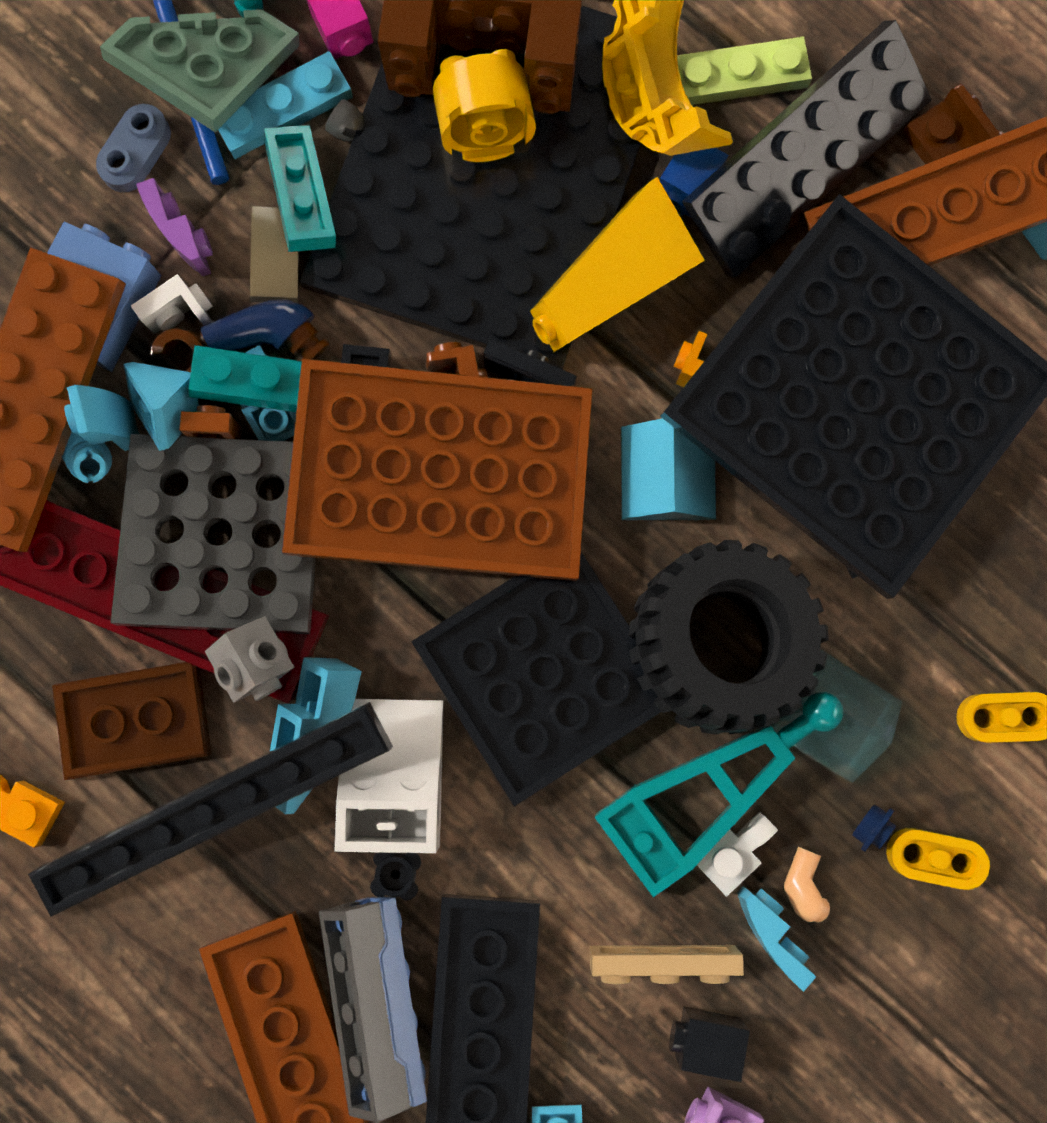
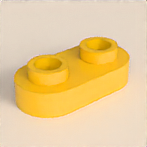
(1004, 717)
(935, 859)

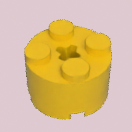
(483, 105)

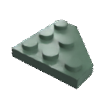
(201, 60)

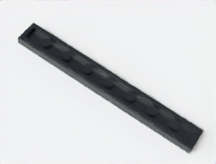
(212, 809)

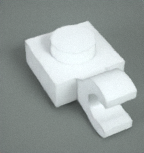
(732, 856)

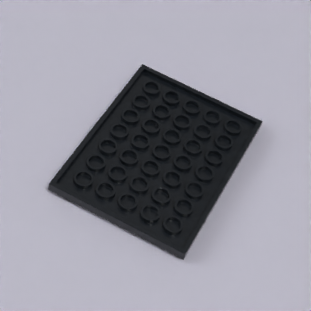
(468, 240)

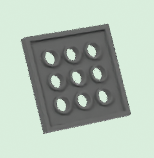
(144, 554)

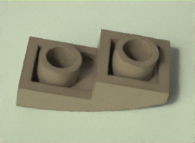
(271, 265)

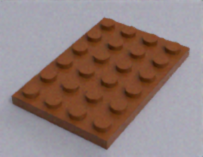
(438, 471)

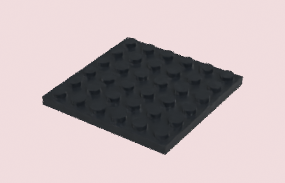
(862, 397)

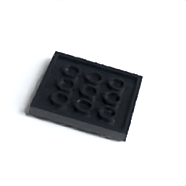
(539, 676)

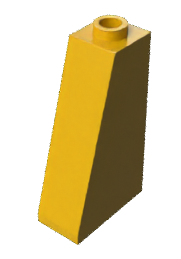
(623, 264)

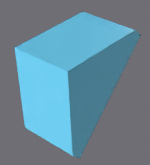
(158, 399)

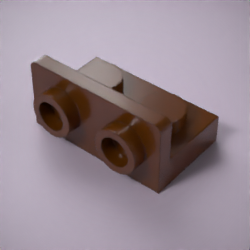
(950, 126)

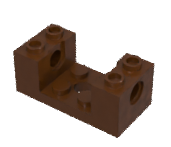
(538, 28)

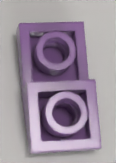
(178, 230)

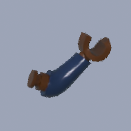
(270, 322)

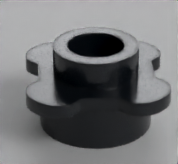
(385, 884)

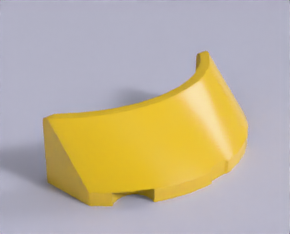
(646, 81)

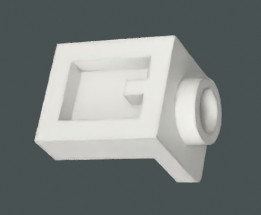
(169, 302)

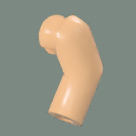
(801, 889)

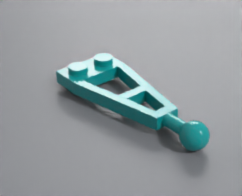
(645, 839)

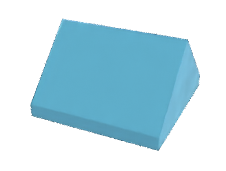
(664, 475)

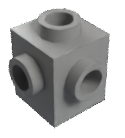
(249, 660)

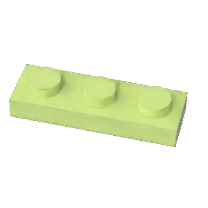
(745, 70)

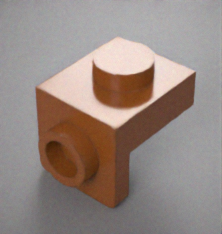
(454, 357)
(209, 423)

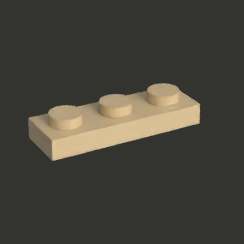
(666, 963)

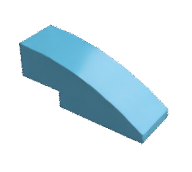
(323, 694)

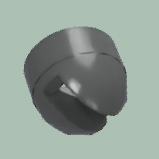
(344, 121)

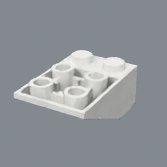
(396, 796)

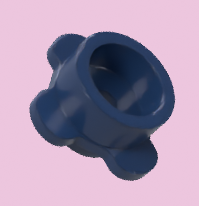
(874, 828)

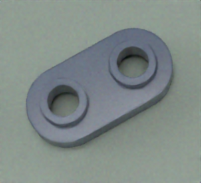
(137, 147)

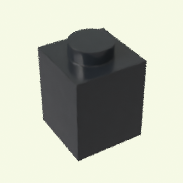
(710, 1043)

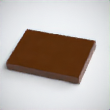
(131, 720)

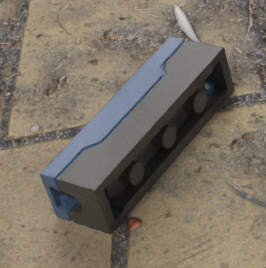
(373, 1008)

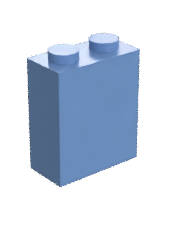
(130, 264)

